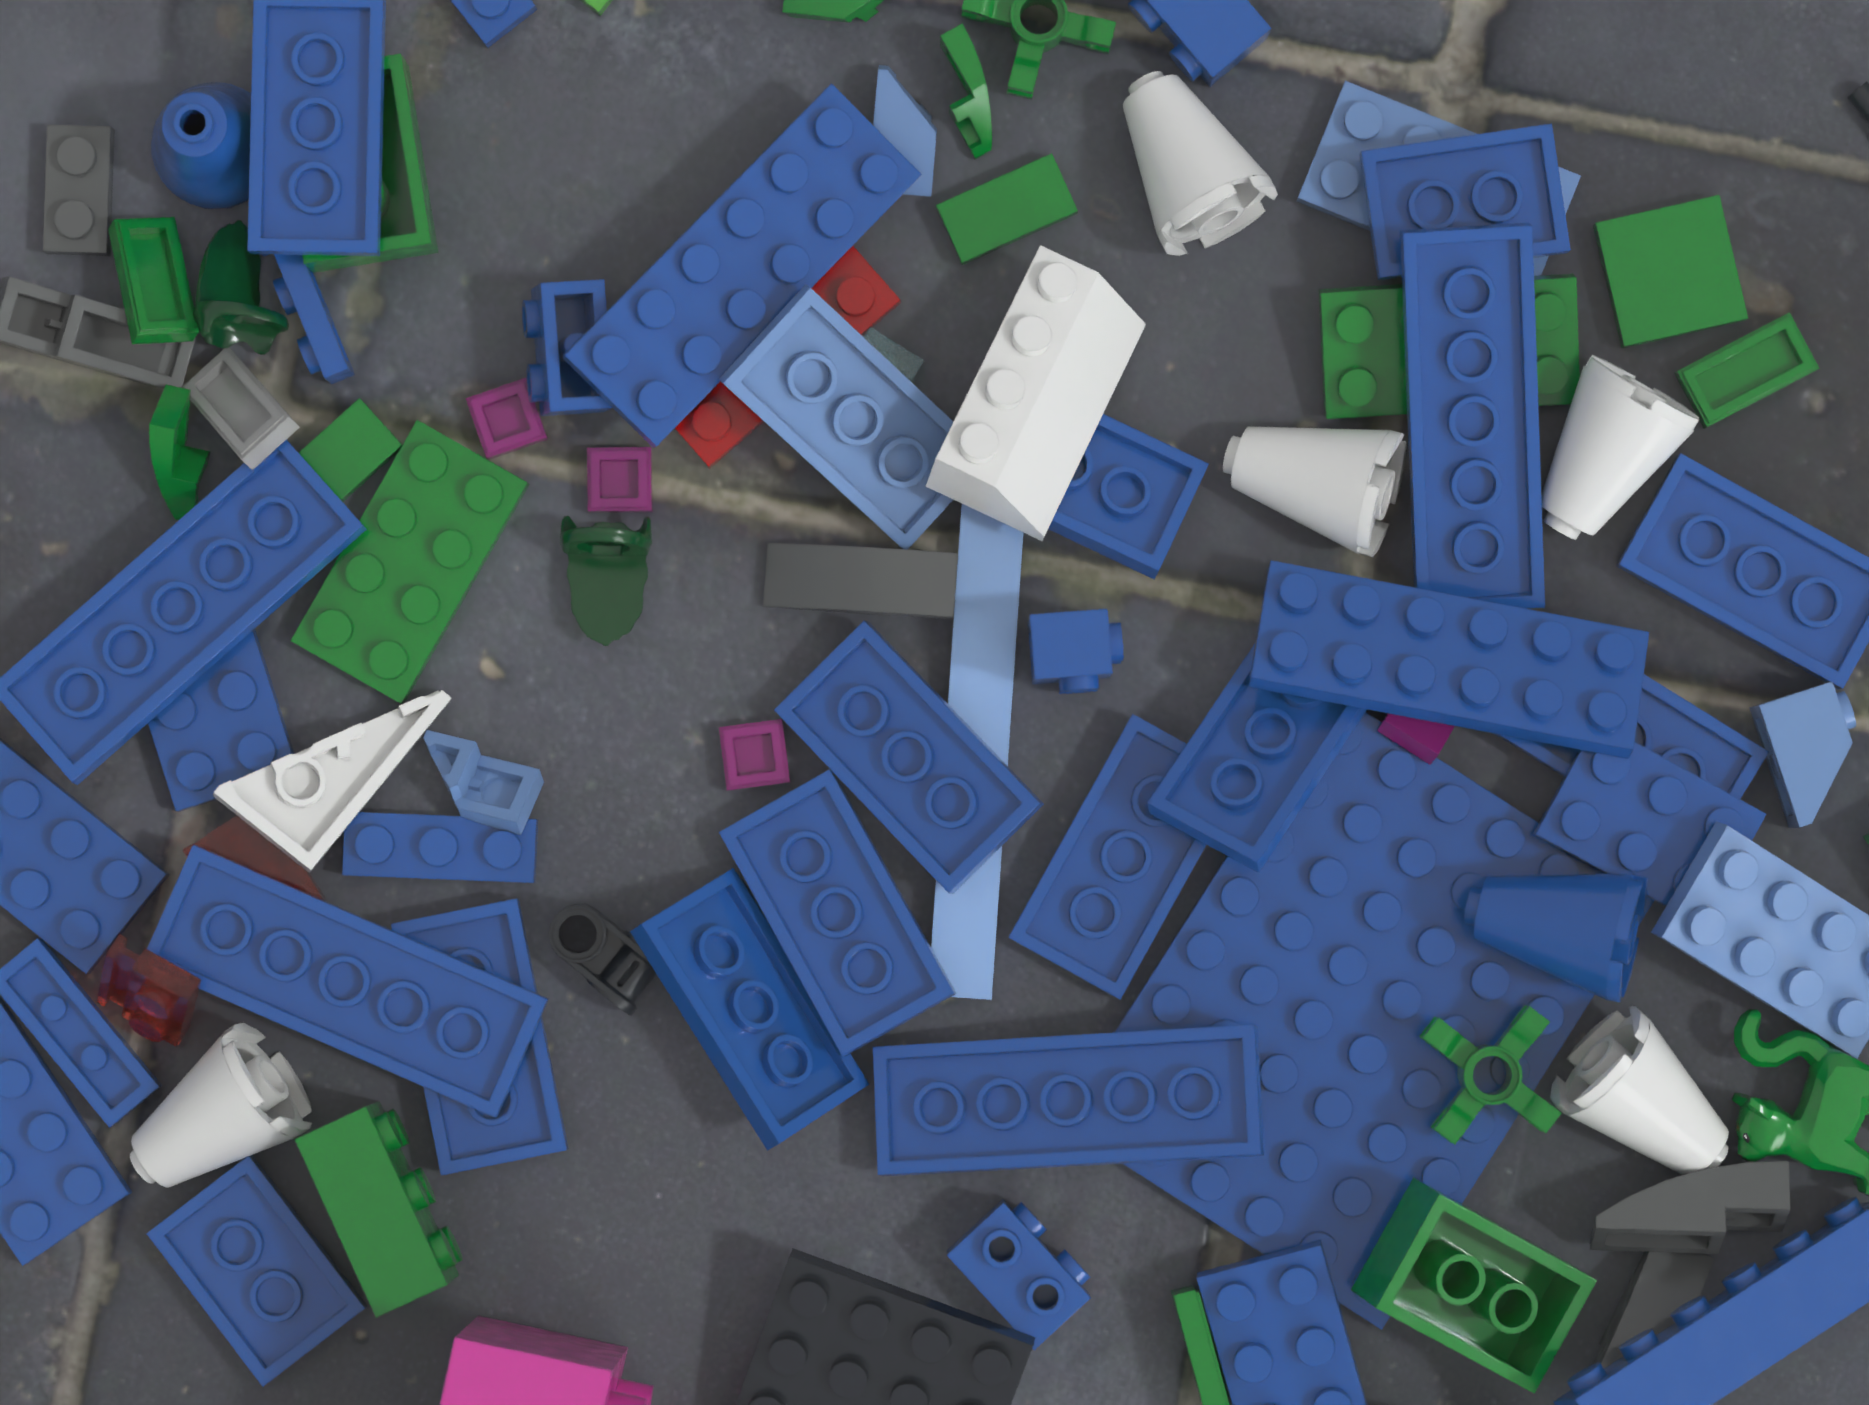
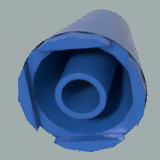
(205, 145)
(1564, 925)

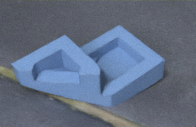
(906, 128)
(483, 786)

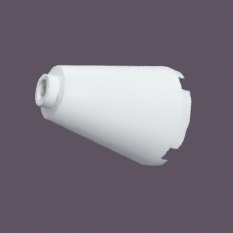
(1191, 165)
(1609, 447)
(1322, 478)
(1641, 1095)
(222, 1111)

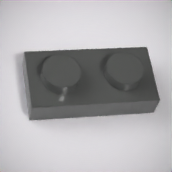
(78, 190)

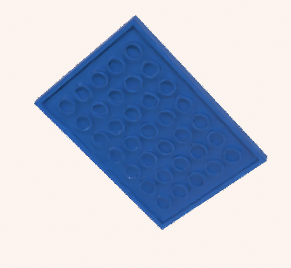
(1341, 968)

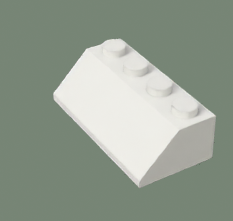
(1038, 395)

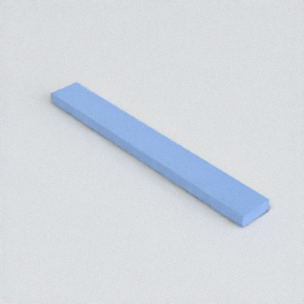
(983, 698)

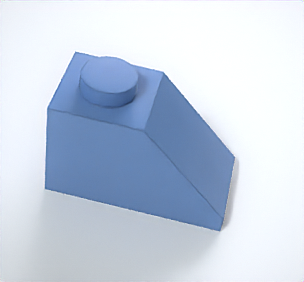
(1805, 745)

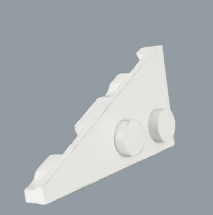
(316, 793)

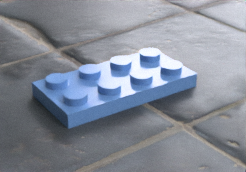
(1369, 122)
(846, 413)
(1774, 936)

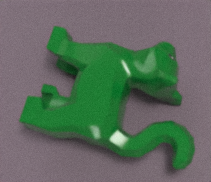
(1828, 1112)

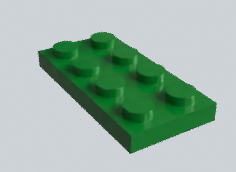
(1367, 347)
(413, 563)

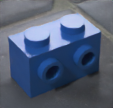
(556, 321)
(1074, 649)
(1019, 1272)

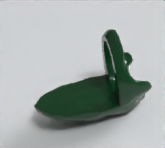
(230, 295)
(606, 575)

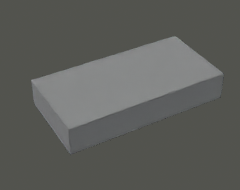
(240, 408)

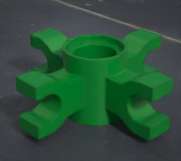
(1071, 27)
(1509, 1048)

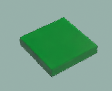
(1670, 271)

